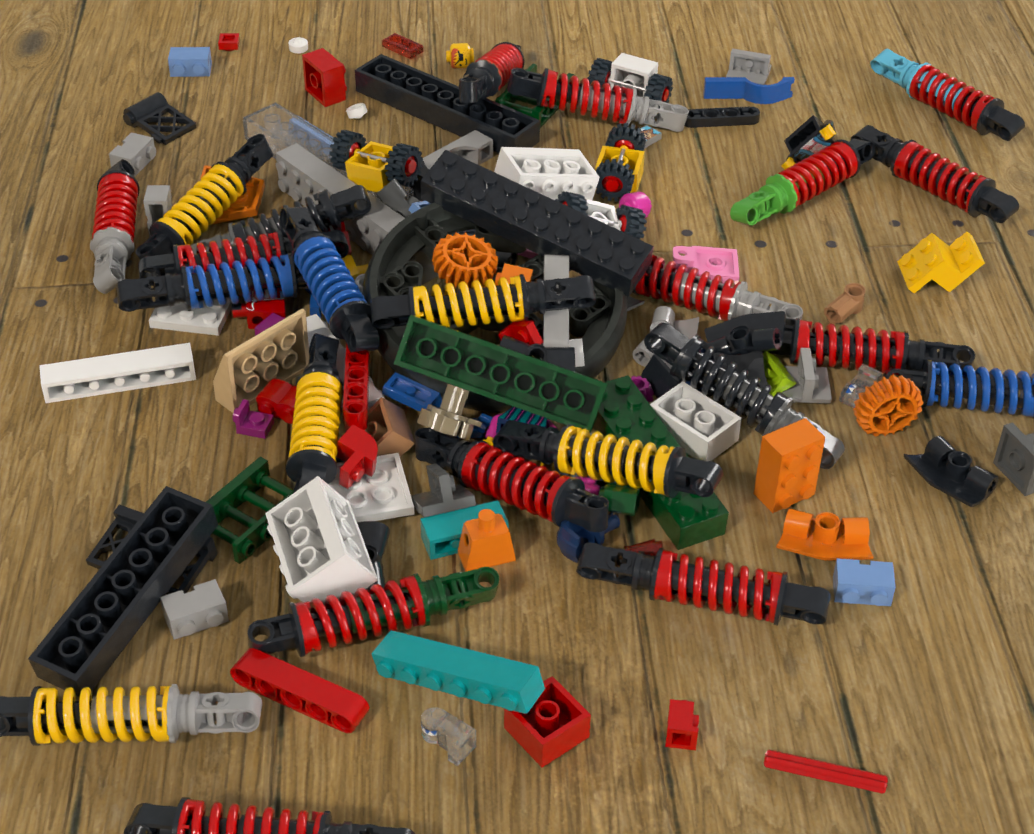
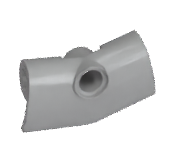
(665, 315)

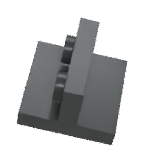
(1016, 458)
(443, 494)

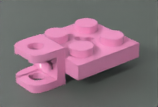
(699, 257)

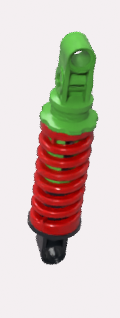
(804, 180)

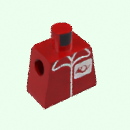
(257, 310)

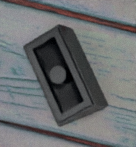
(659, 376)

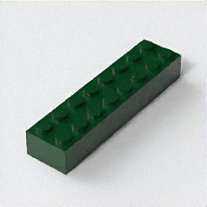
(500, 373)
(687, 516)

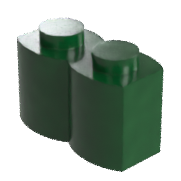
(621, 498)

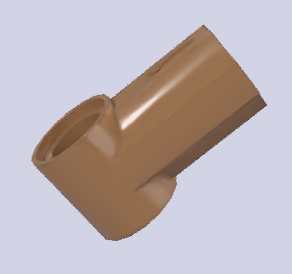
(846, 304)

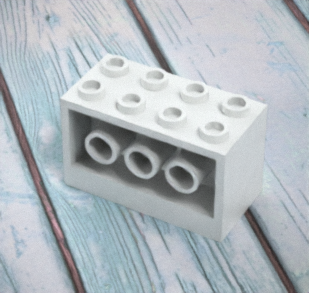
(548, 170)
(319, 543)

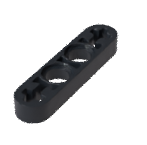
(722, 117)

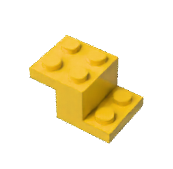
(940, 262)

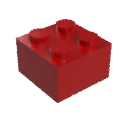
(324, 77)
(551, 725)

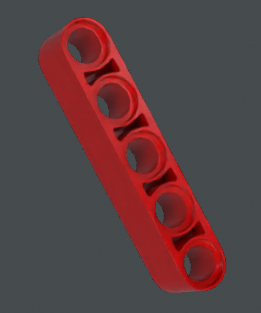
(356, 389)
(300, 690)

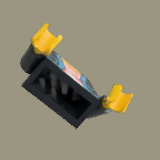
(808, 140)

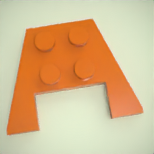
(247, 204)

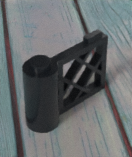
(151, 110)

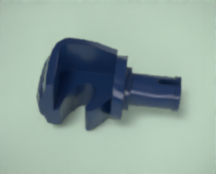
(573, 537)

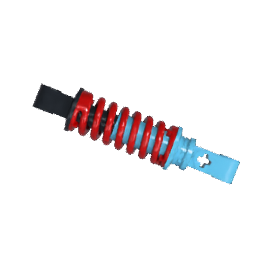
(949, 95)

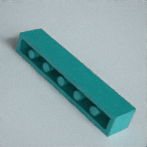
(459, 671)

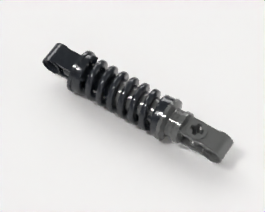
(326, 215)
(731, 387)

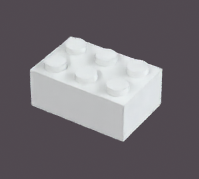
(697, 422)

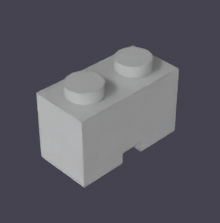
(136, 150)
(157, 202)
(194, 610)

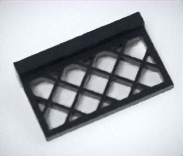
(126, 519)

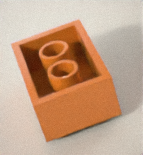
(789, 465)

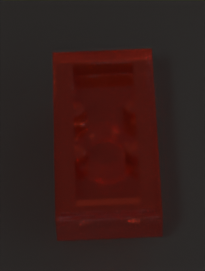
(402, 46)

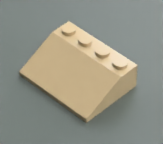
(273, 354)

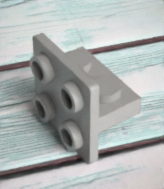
(749, 65)
(811, 381)

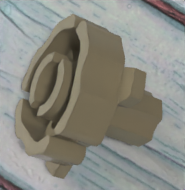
(449, 417)

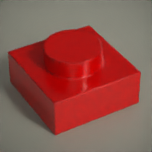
(229, 41)

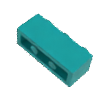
(443, 531)

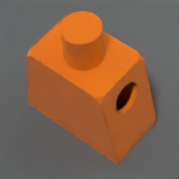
(485, 542)

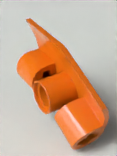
(826, 536)

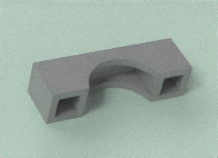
(473, 147)

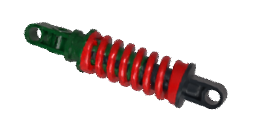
(408, 603)

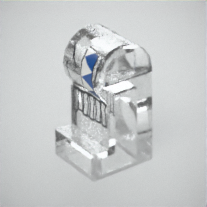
(864, 377)
(449, 733)

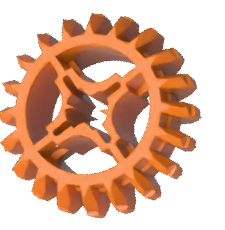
(464, 259)
(888, 405)

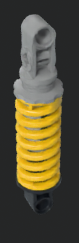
(126, 716)

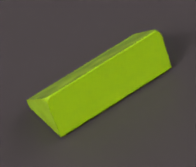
(776, 374)

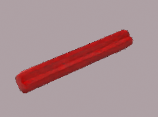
(826, 771)

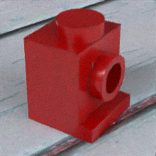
(682, 725)

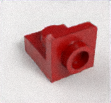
(523, 331)

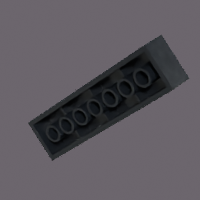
(124, 592)

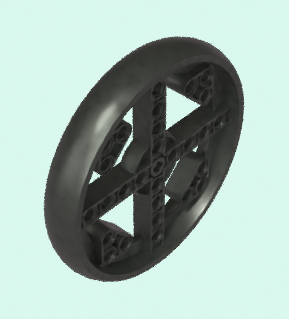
(393, 272)

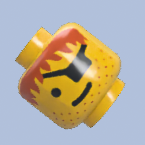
(460, 55)

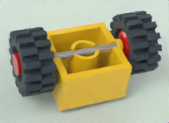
(621, 162)
(375, 163)

